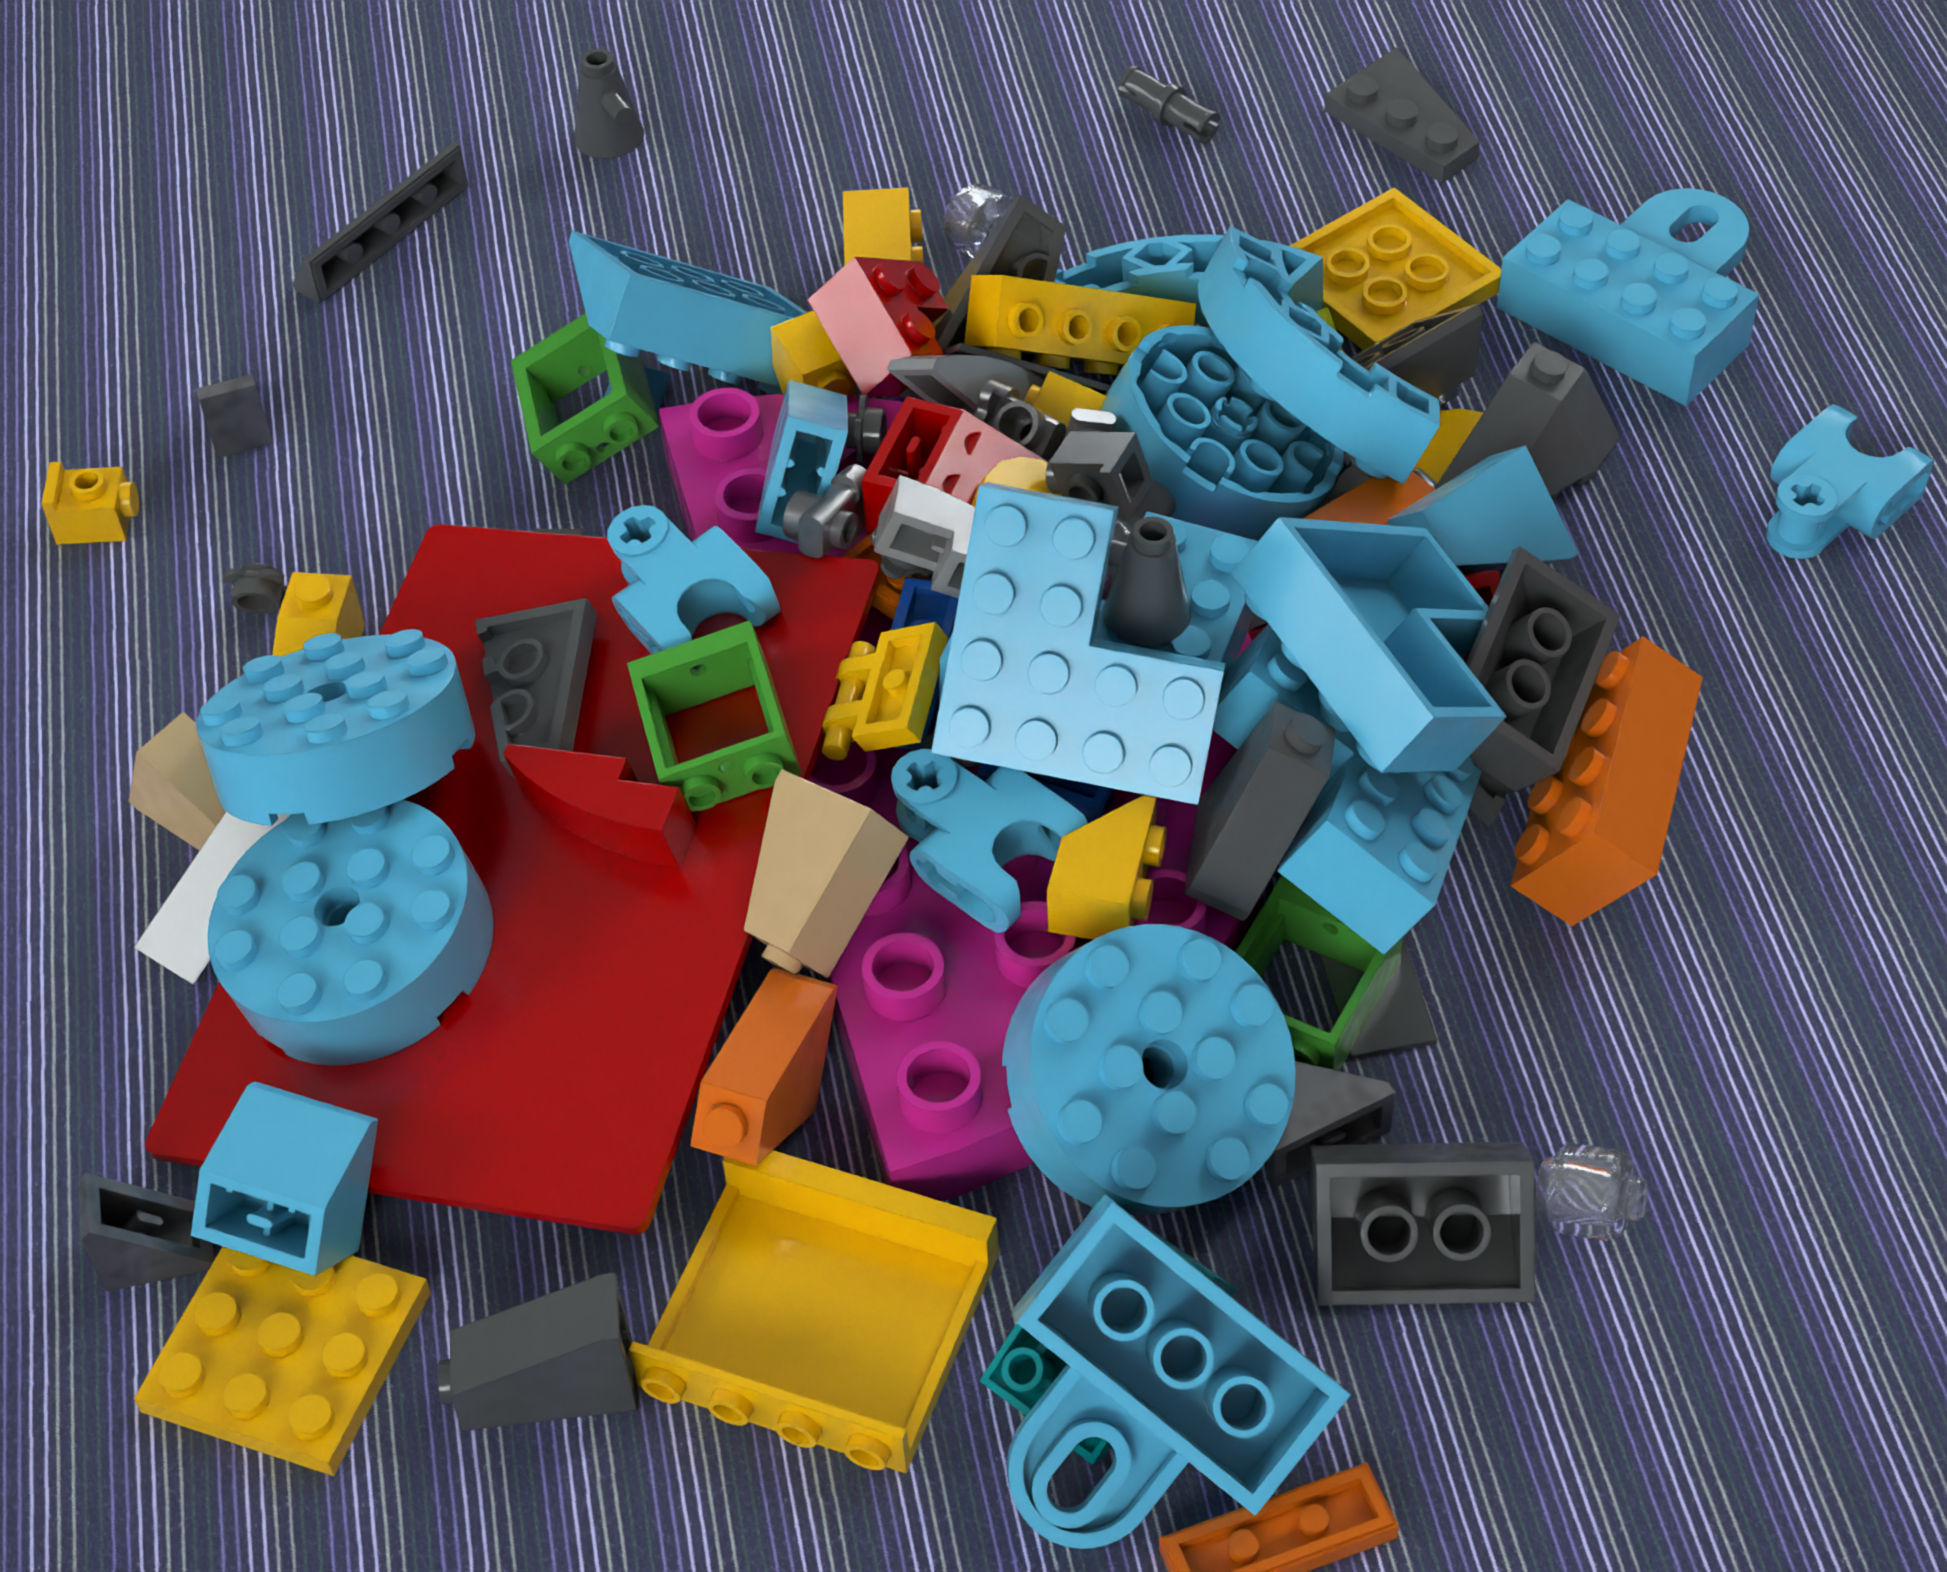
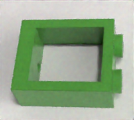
(558, 368)
(668, 684)
(1299, 919)

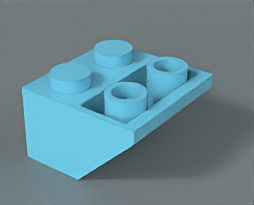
(287, 1180)

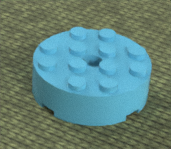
(1216, 441)
(335, 727)
(350, 932)
(1214, 1057)

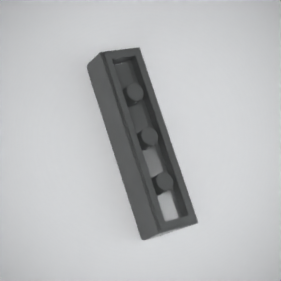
(382, 225)

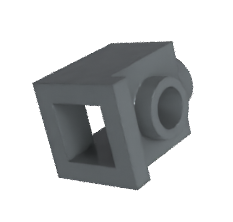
(1101, 470)

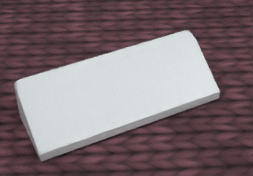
(180, 927)

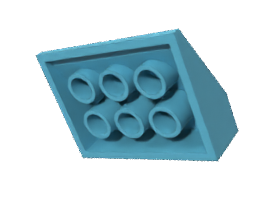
(679, 311)

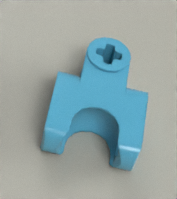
(1834, 486)
(682, 581)
(975, 828)

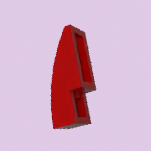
(606, 803)

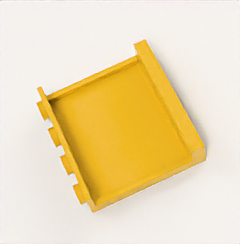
(821, 1309)

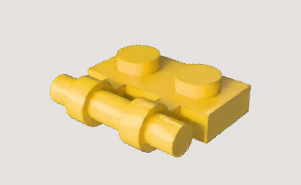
(885, 691)

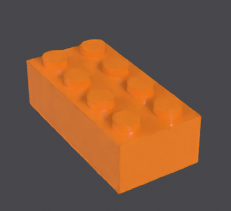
(1609, 808)

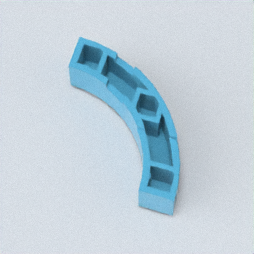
(1174, 265)
(1300, 362)

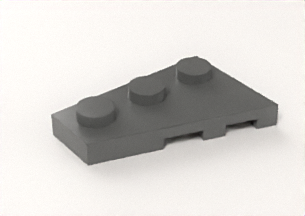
(1405, 116)
(537, 673)

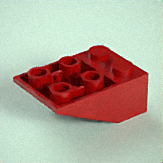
(937, 448)

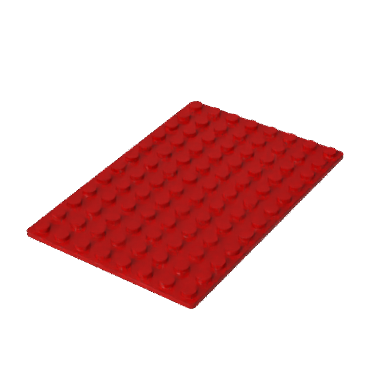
(604, 972)

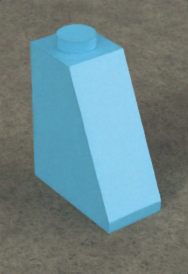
(802, 451)
(1491, 513)

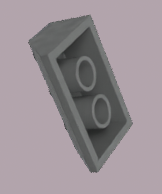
(1431, 352)
(1539, 666)
(1423, 1223)

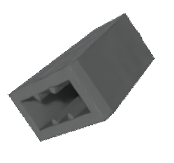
(1257, 809)
(543, 1359)

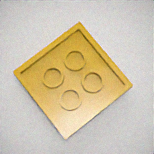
(1395, 267)
(284, 1355)

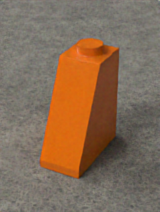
(767, 1069)

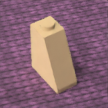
(175, 783)
(816, 874)

